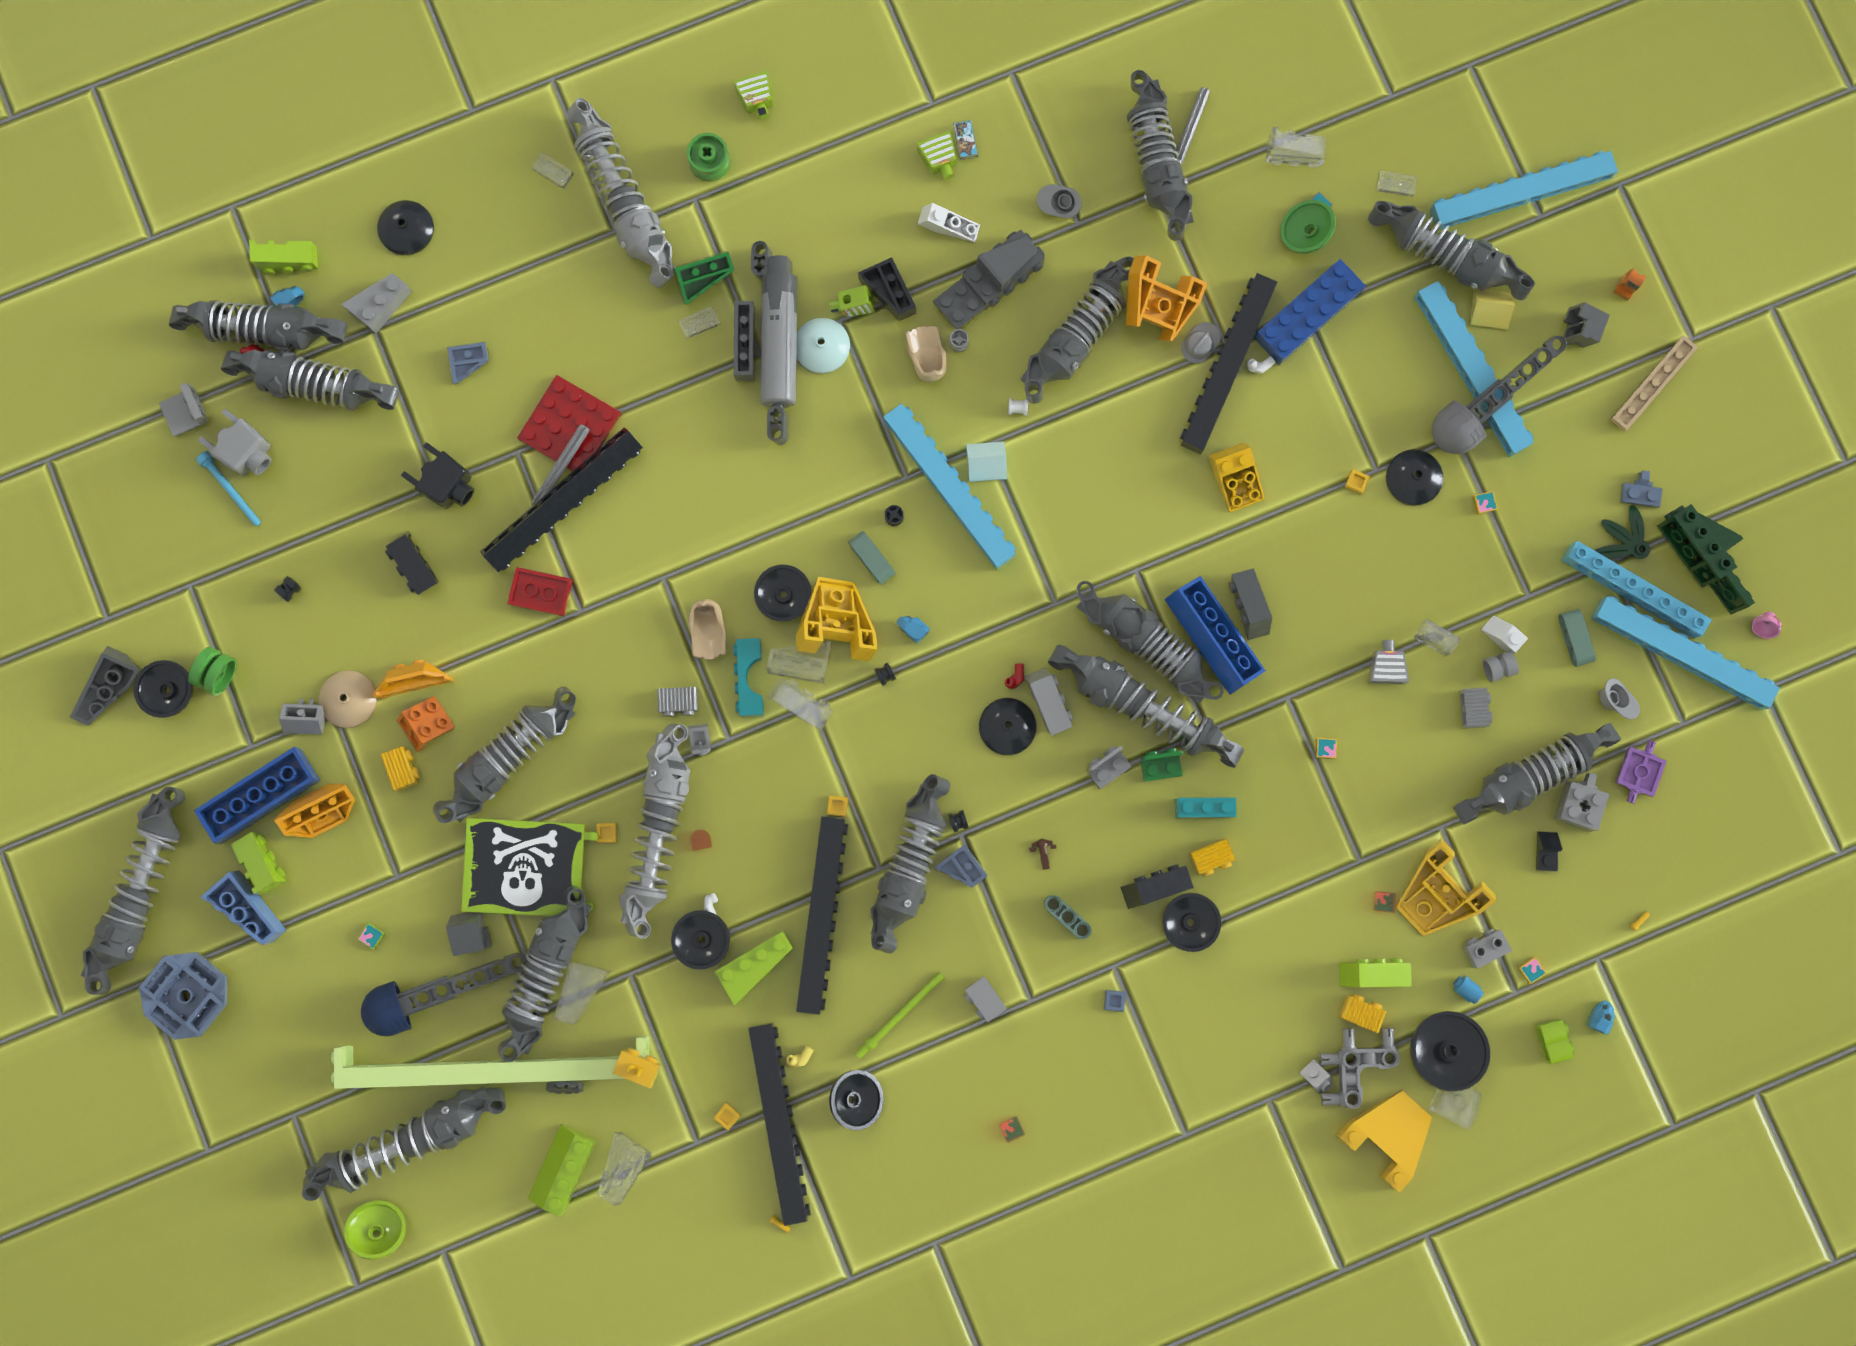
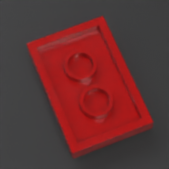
(540, 591)

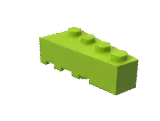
(749, 969)

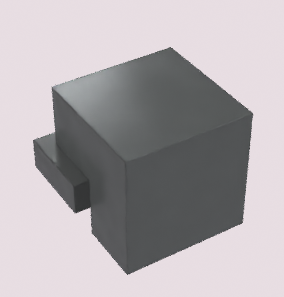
(1585, 324)
(468, 933)

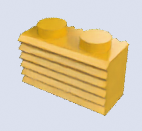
(400, 768)
(1212, 856)
(1362, 1014)

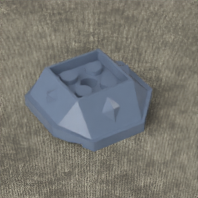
(165, 989)

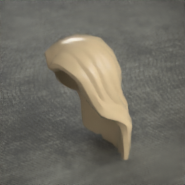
(927, 353)
(707, 630)

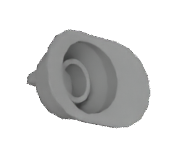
(1059, 201)
(1201, 342)
(1618, 698)

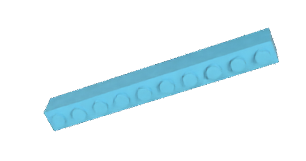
(1524, 190)
(1472, 365)
(949, 487)
(1685, 653)

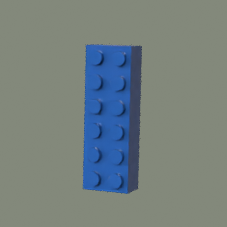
(1309, 311)
(1215, 635)
(257, 795)

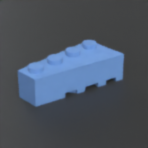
(236, 900)

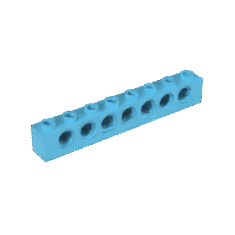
(1636, 589)

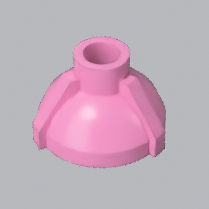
(1766, 625)

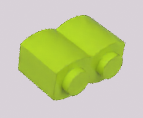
(1555, 1041)

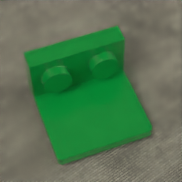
(1161, 766)

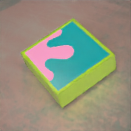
(371, 936)

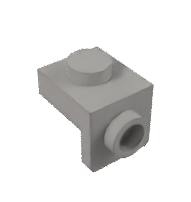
(699, 739)
(1317, 1077)

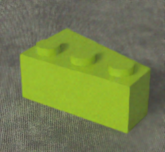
(283, 257)
(258, 863)
(1375, 973)

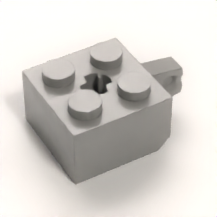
(1592, 802)

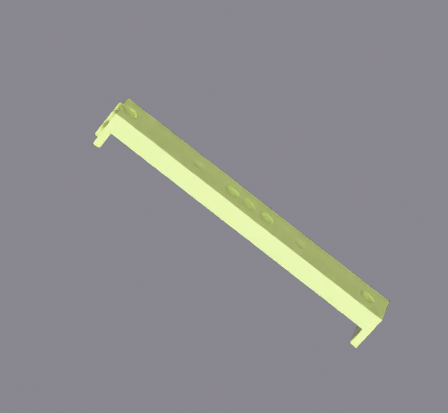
(473, 1072)

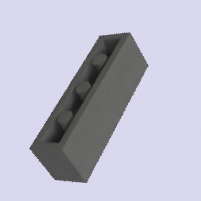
(744, 341)

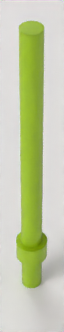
(871, 1042)

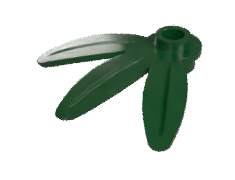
(1631, 541)

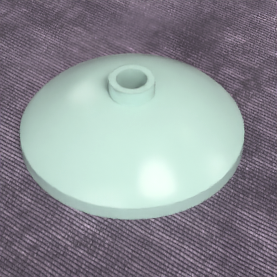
(823, 357)

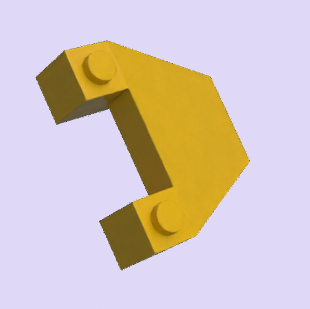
(839, 615)
(1435, 898)
(1396, 1128)

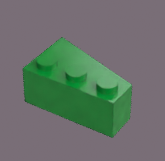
(701, 274)

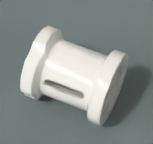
(1018, 406)

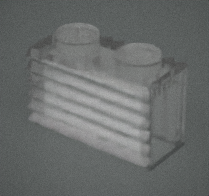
(1437, 637)

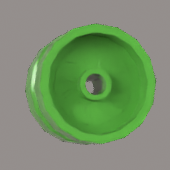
(708, 157)
(212, 671)

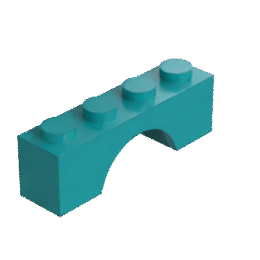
(748, 653)

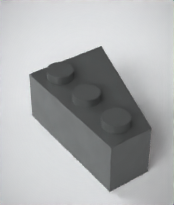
(1251, 604)

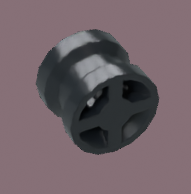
(891, 512)
(885, 674)
(958, 821)

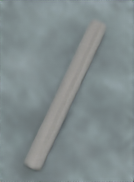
(1192, 123)
(562, 462)

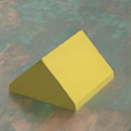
(1491, 309)

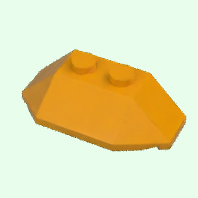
(410, 678)
(316, 811)

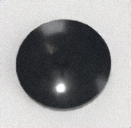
(1450, 1051)

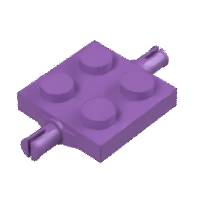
(1640, 771)

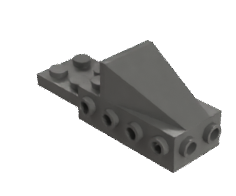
(990, 278)

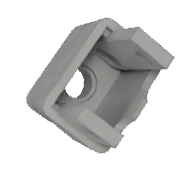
(240, 447)

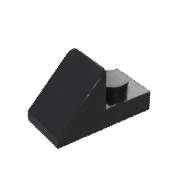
(1547, 851)

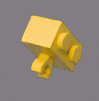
(637, 1068)

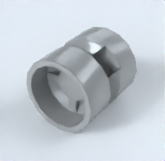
(1502, 666)

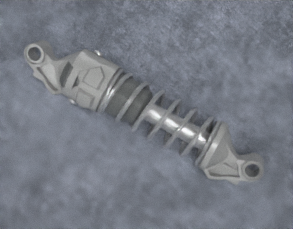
(634, 221)
(664, 793)

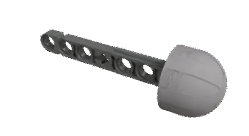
(1460, 428)

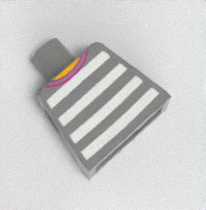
(1388, 666)

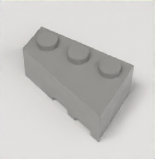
(378, 301)
(1049, 701)

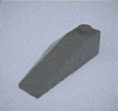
(109, 680)

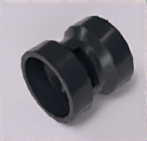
(287, 588)

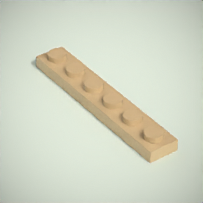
(1654, 383)

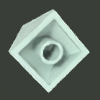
(986, 461)

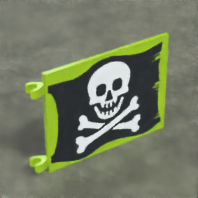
(522, 866)

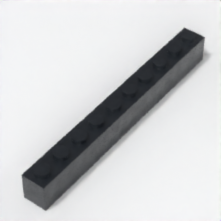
(1228, 364)
(561, 500)
(821, 915)
(778, 1124)

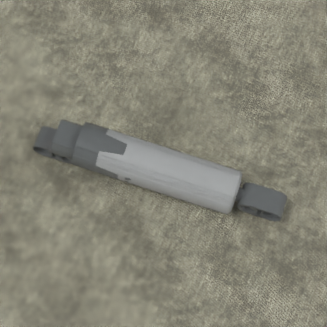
(777, 337)

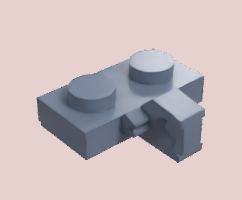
(1641, 492)

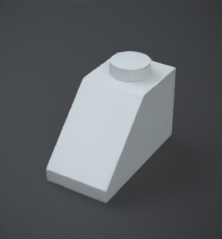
(1504, 634)

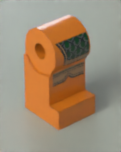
(1629, 284)

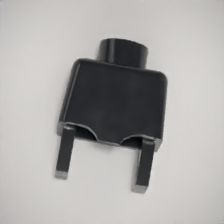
(443, 480)

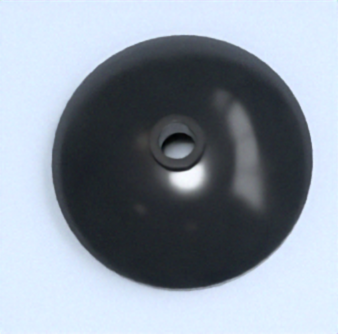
(411, 236)
(1406, 486)
(778, 580)
(152, 685)
(1005, 740)
(1205, 922)
(686, 939)
(865, 1103)

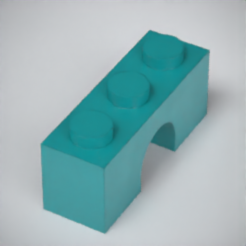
(1205, 807)

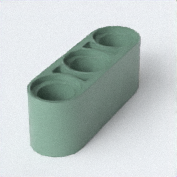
(871, 557)
(1576, 637)
(1076, 921)

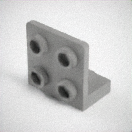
(184, 411)
(1108, 768)

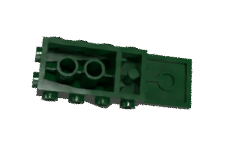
(1709, 544)

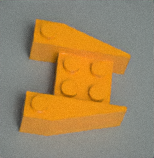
(1160, 303)

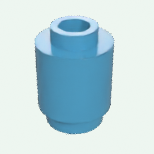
(1468, 989)

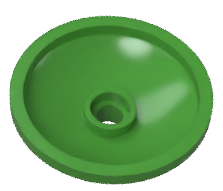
(1302, 220)

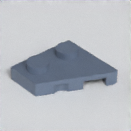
(466, 359)
(963, 867)

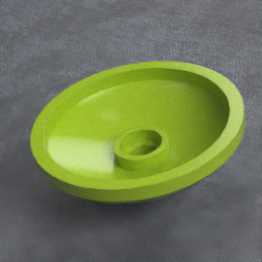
(373, 1218)

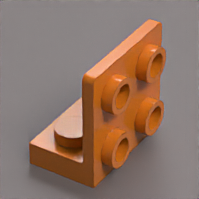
(424, 722)

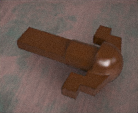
(1042, 844)

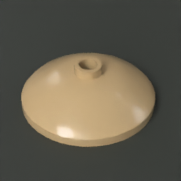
(359, 702)

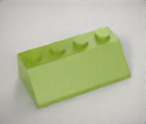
(561, 1170)

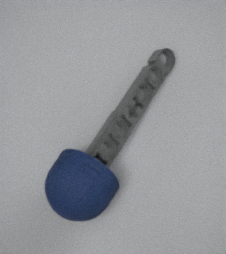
(387, 1010)

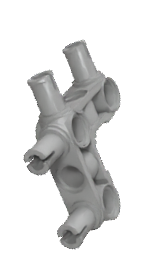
(1350, 1073)

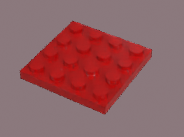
(560, 415)

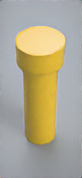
(1635, 926)
(774, 1220)

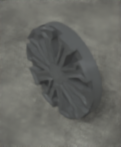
(564, 1086)

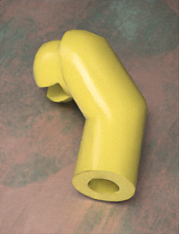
(800, 1059)

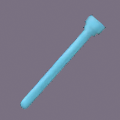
(206, 460)

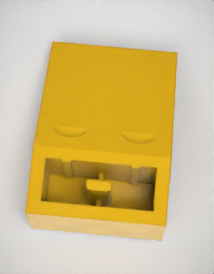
(1237, 476)

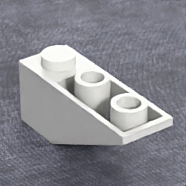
(948, 223)

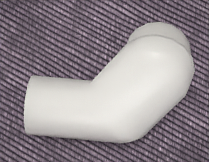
(1260, 367)
(709, 900)

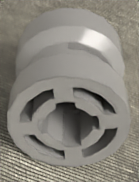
(956, 338)

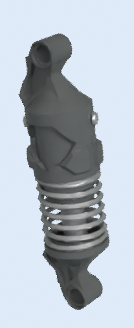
(1143, 634)

